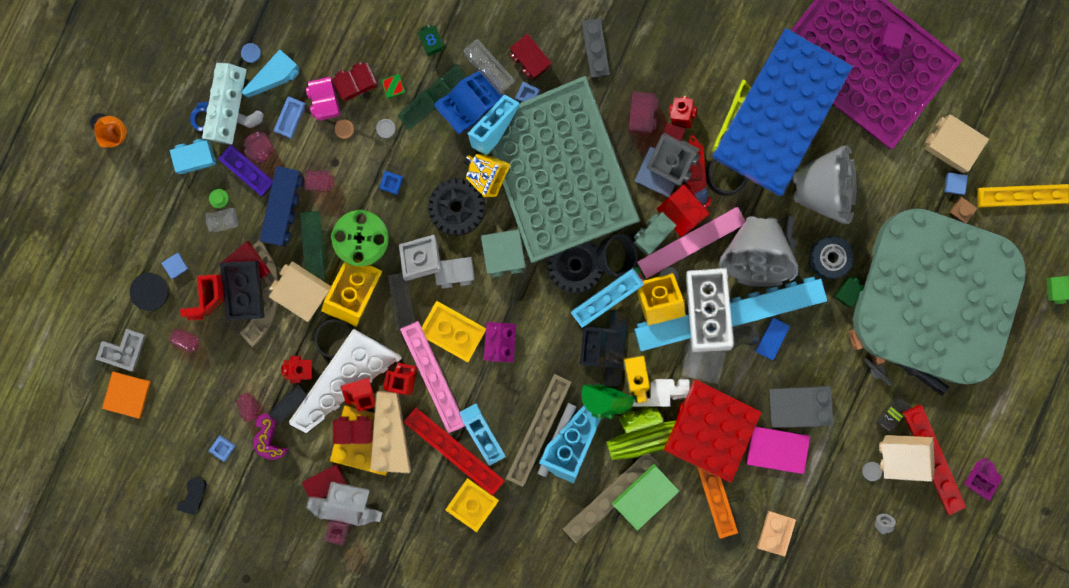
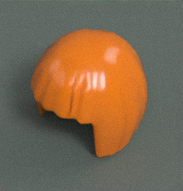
(110, 131)

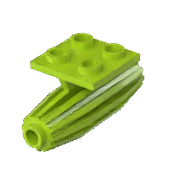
(643, 434)

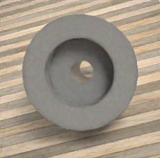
(885, 523)

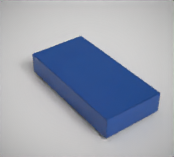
(772, 338)

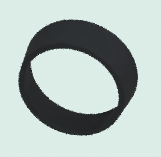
(716, 190)
(630, 250)
(349, 326)
(287, 404)

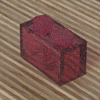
(642, 113)

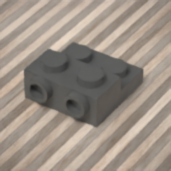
(674, 159)

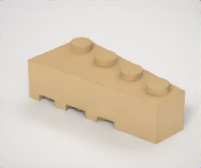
(389, 439)

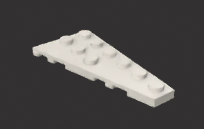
(354, 361)

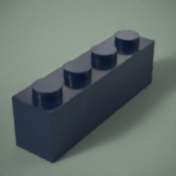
(281, 206)

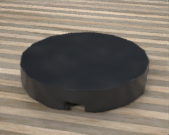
(149, 291)

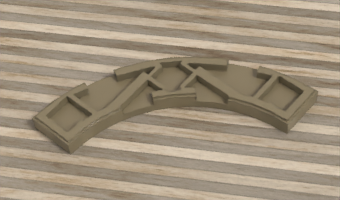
(258, 327)

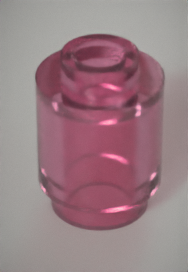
(184, 340)
(247, 407)

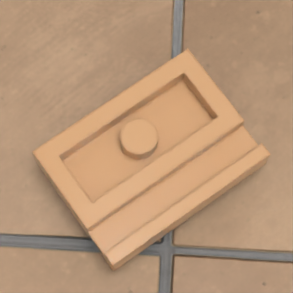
(776, 533)

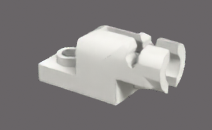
(663, 389)

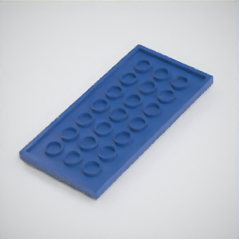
(782, 112)

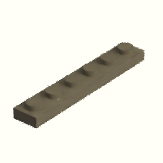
(538, 430)
(602, 504)

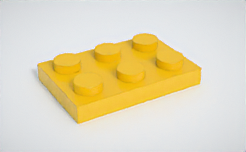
(453, 331)

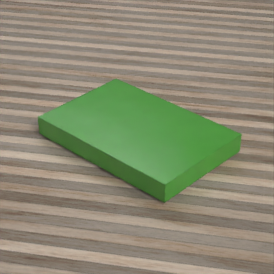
(645, 497)

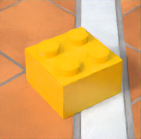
(661, 299)

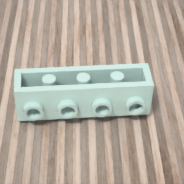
(224, 103)

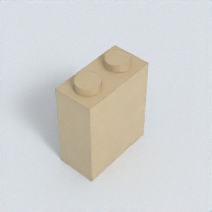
(956, 143)
(299, 291)
(907, 458)

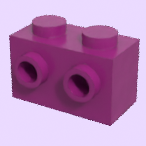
(500, 342)

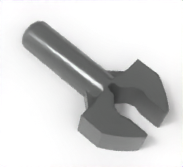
(788, 231)

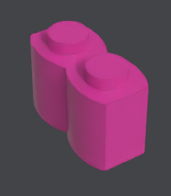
(323, 99)

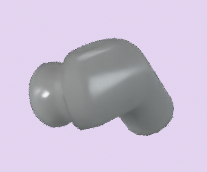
(251, 120)

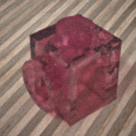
(258, 147)

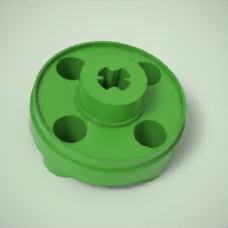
(350, 246)

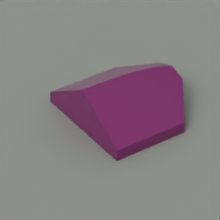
(983, 479)

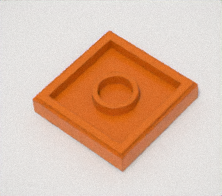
(126, 394)

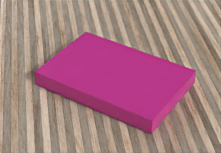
(778, 450)

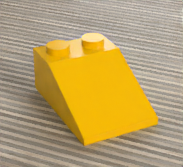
(351, 292)

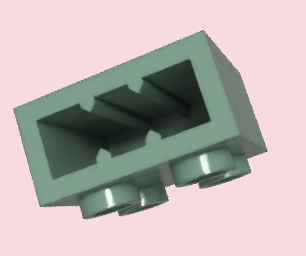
(654, 234)
(503, 253)

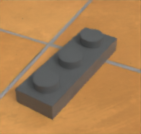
(595, 48)

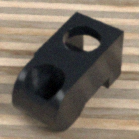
(196, 490)

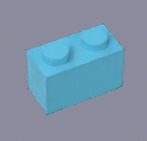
(193, 156)

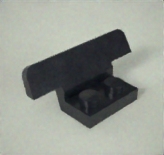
(606, 348)

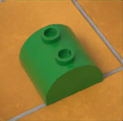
(605, 401)

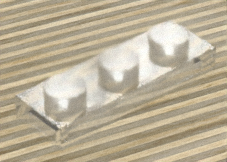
(488, 66)

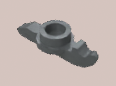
(878, 371)

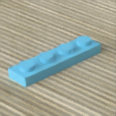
(607, 297)

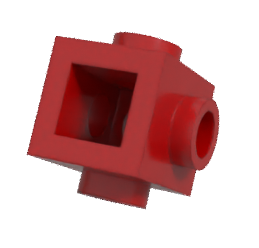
(683, 112)
(296, 369)

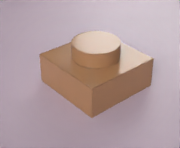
(962, 210)

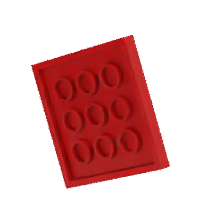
(712, 431)

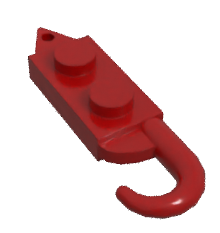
(698, 179)

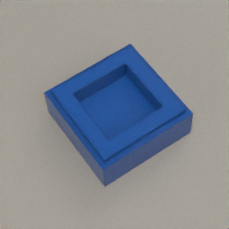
(391, 182)

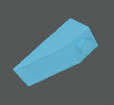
(274, 73)
(491, 127)
(482, 434)

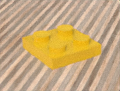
(472, 504)

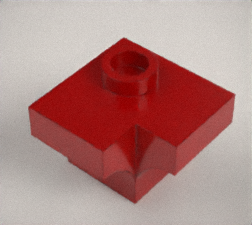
(401, 379)
(359, 394)

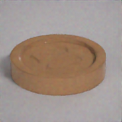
(344, 129)

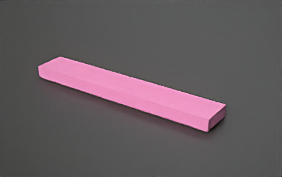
(691, 242)
(433, 376)

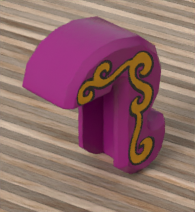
(263, 439)

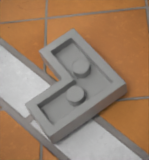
(126, 354)

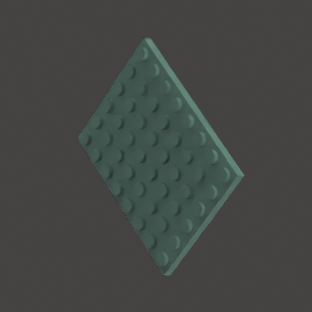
(563, 172)

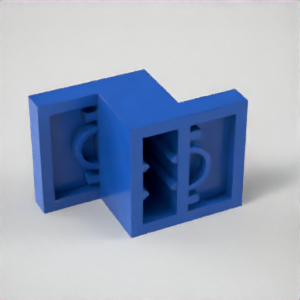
(468, 102)

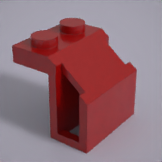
(206, 304)

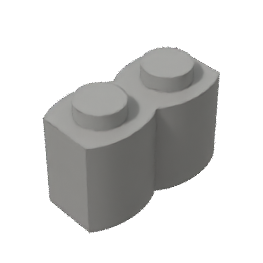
(455, 271)

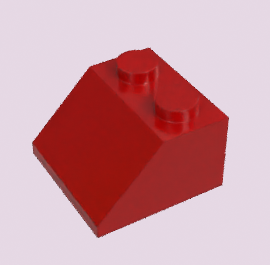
(683, 210)

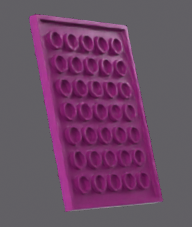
(882, 88)

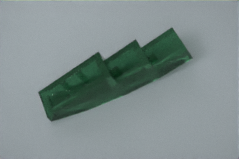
(424, 102)
(313, 244)

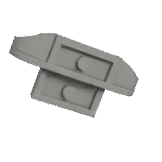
(344, 505)

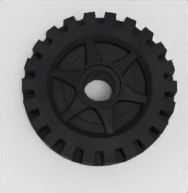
(456, 222)
(575, 280)

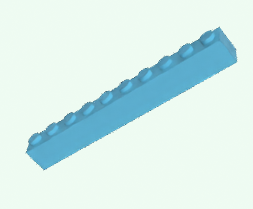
(741, 312)

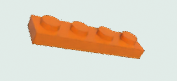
(718, 504)

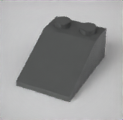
(801, 406)

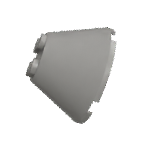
(828, 185)
(759, 255)

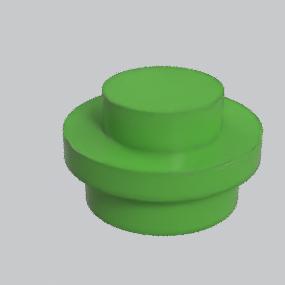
(218, 198)

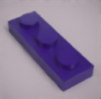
(246, 170)

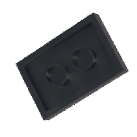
(242, 290)

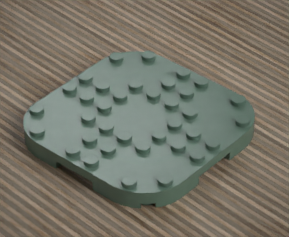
(939, 296)

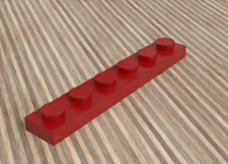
(454, 451)
(942, 479)

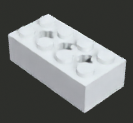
(717, 301)

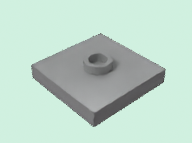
(420, 257)

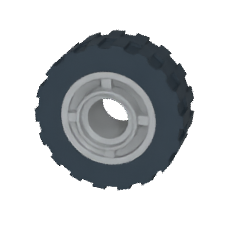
(842, 253)

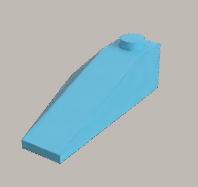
(568, 449)

